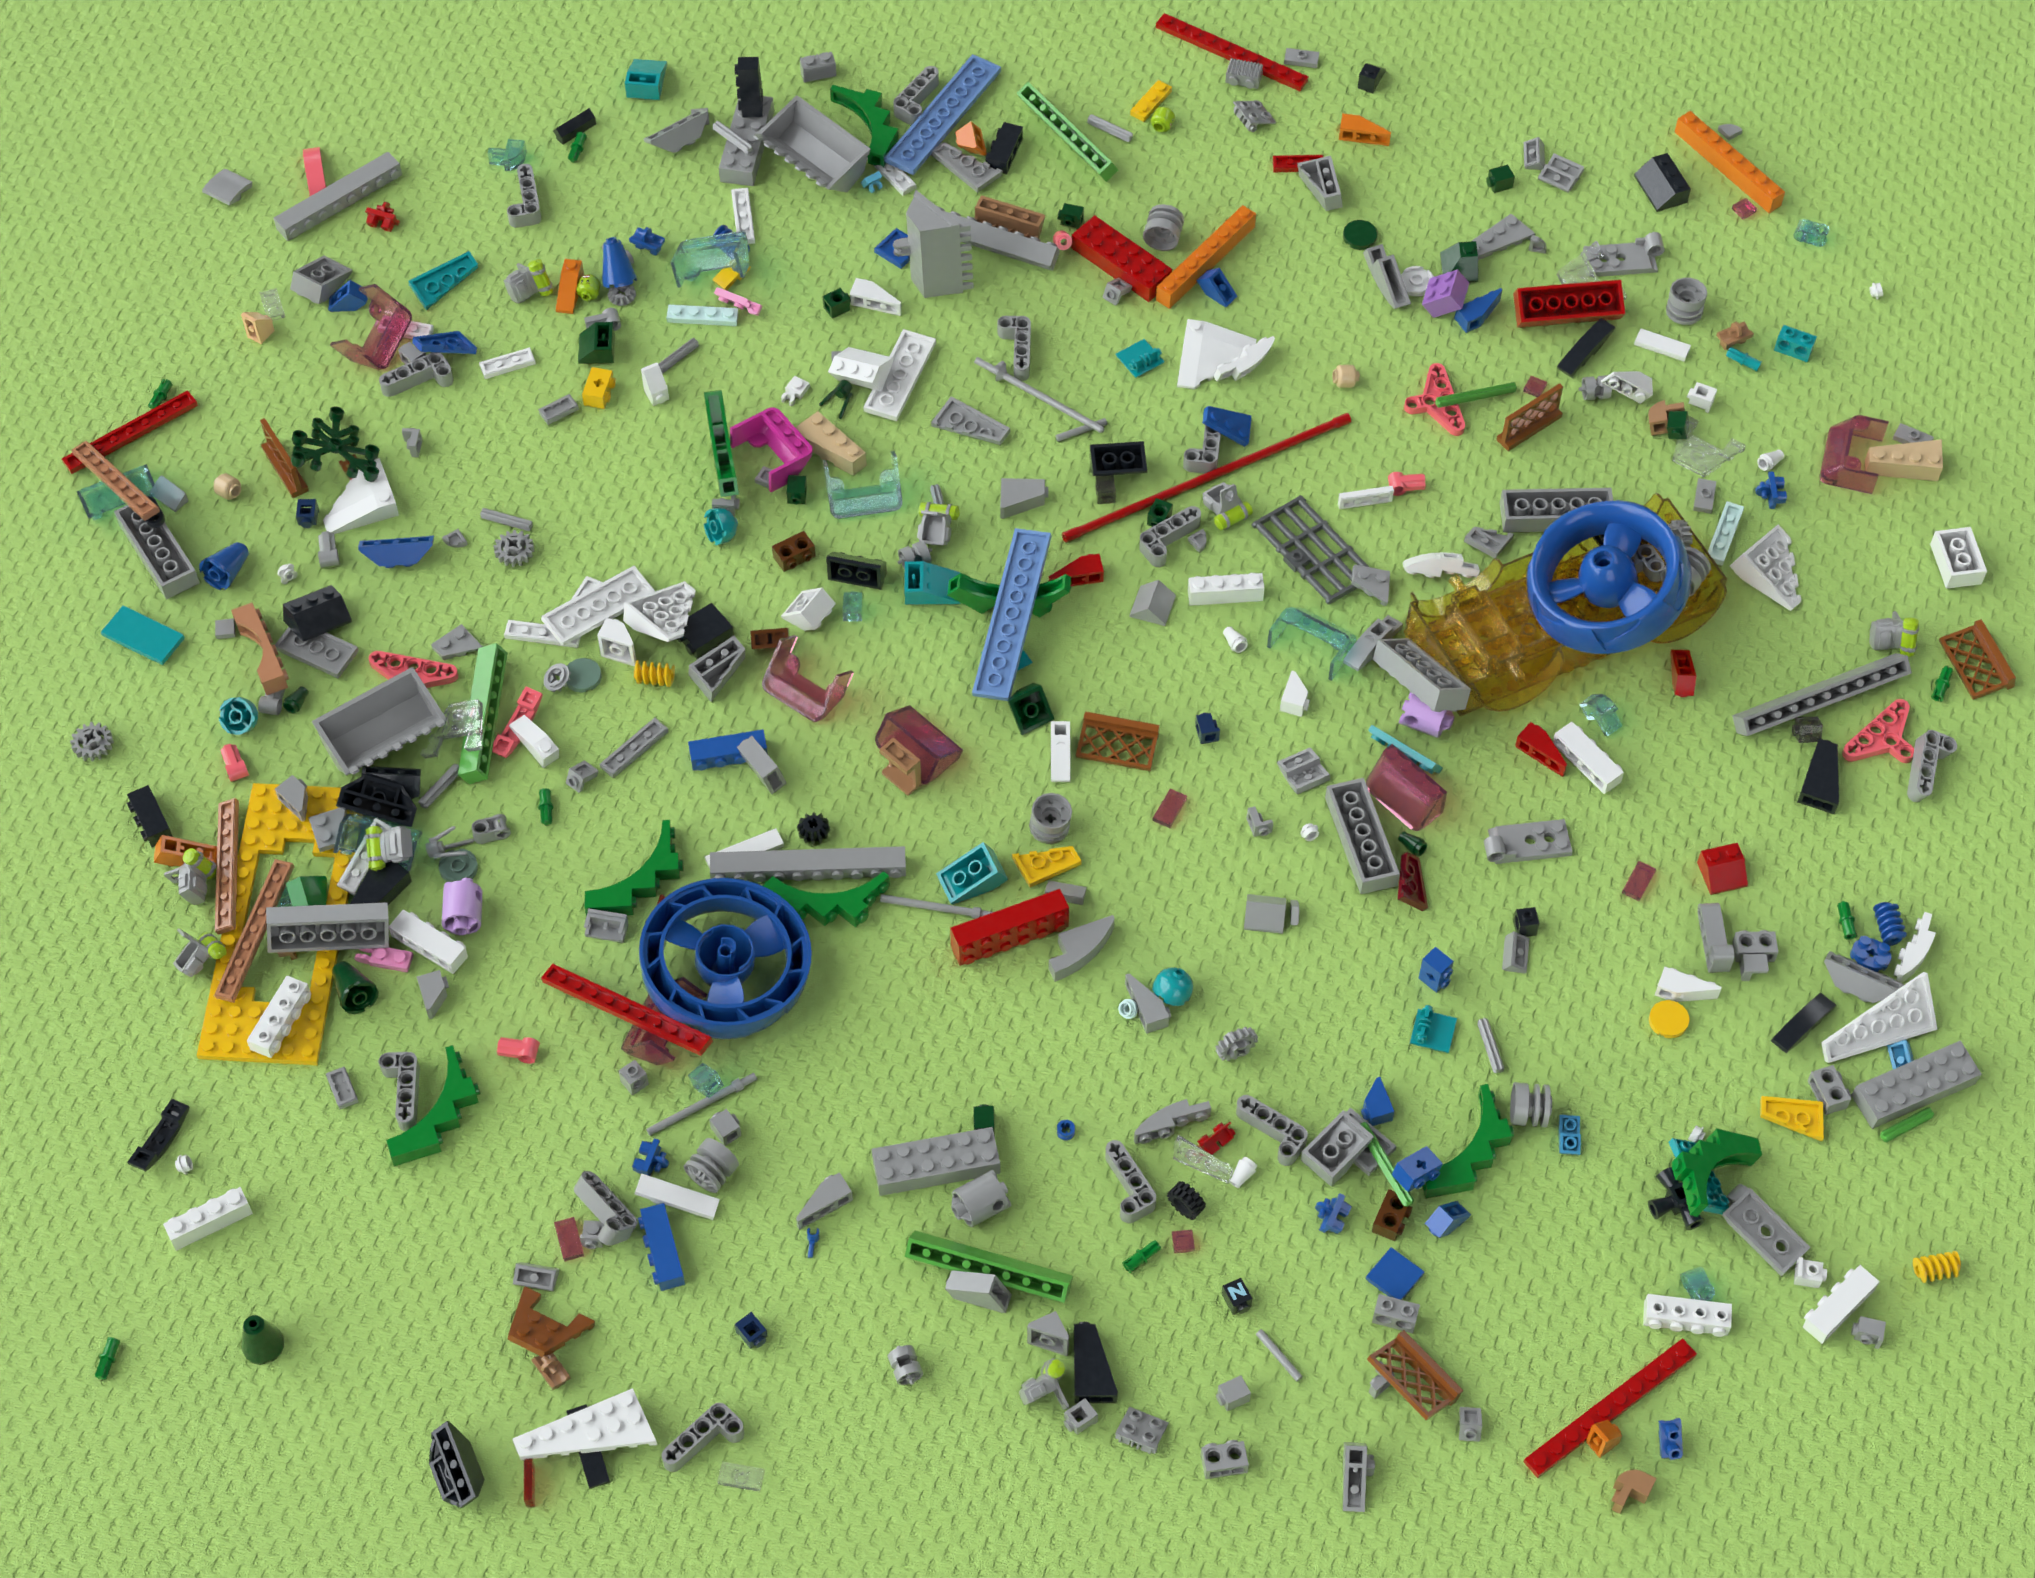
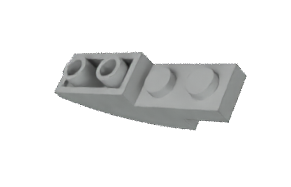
(1365, 646)
(1164, 1121)

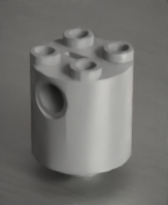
(980, 1199)

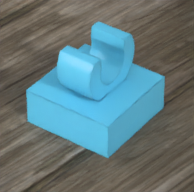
(872, 180)

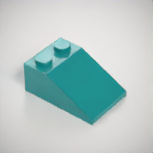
(972, 874)

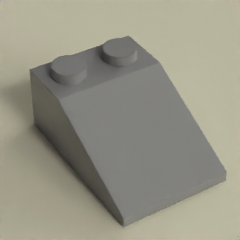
(319, 279)
(1336, 1148)

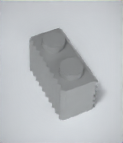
(817, 66)
(1244, 73)

